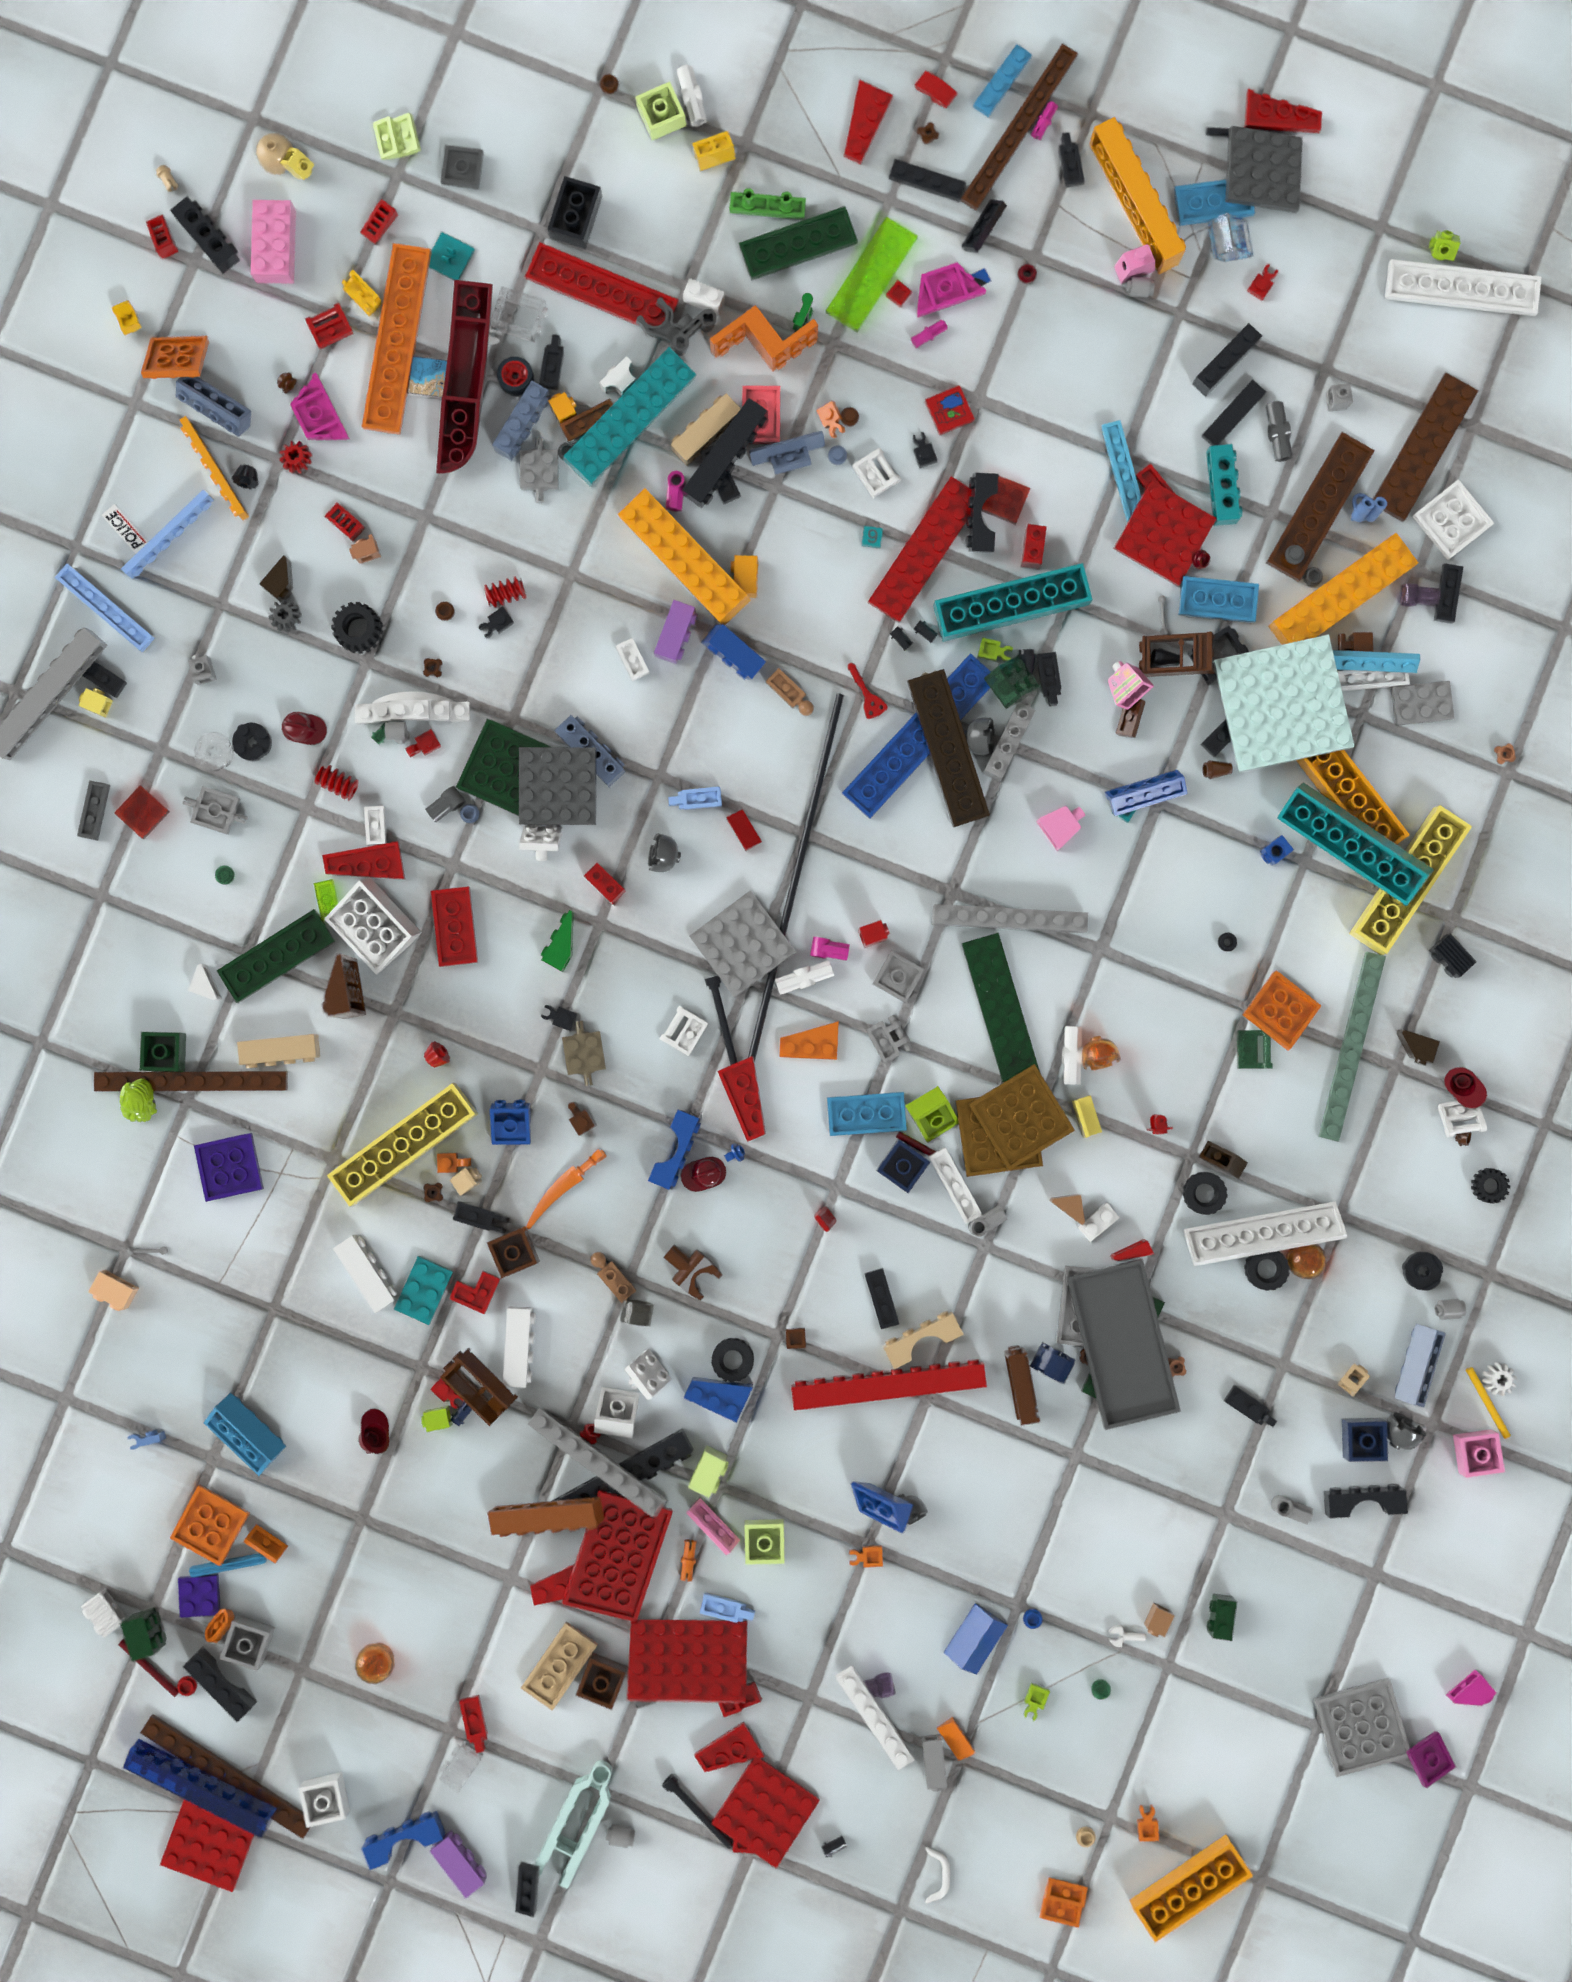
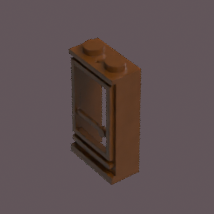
(1202, 654)
(1021, 1385)
(486, 1409)

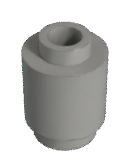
(1140, 287)
(1450, 1309)
(620, 1836)

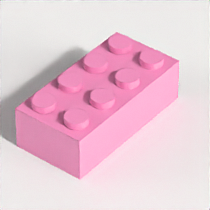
(273, 241)

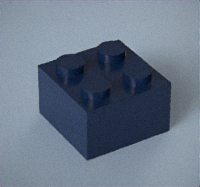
(903, 1166)
(1364, 1439)

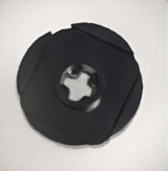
(258, 750)
(1433, 1272)

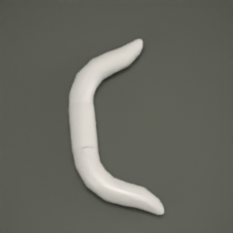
(945, 1875)

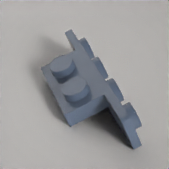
(789, 453)

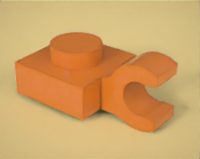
(449, 1162)

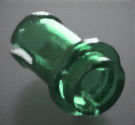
(379, 735)

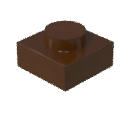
(795, 1338)

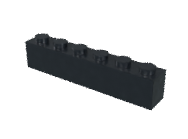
(725, 453)

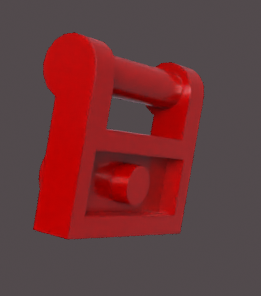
(331, 331)

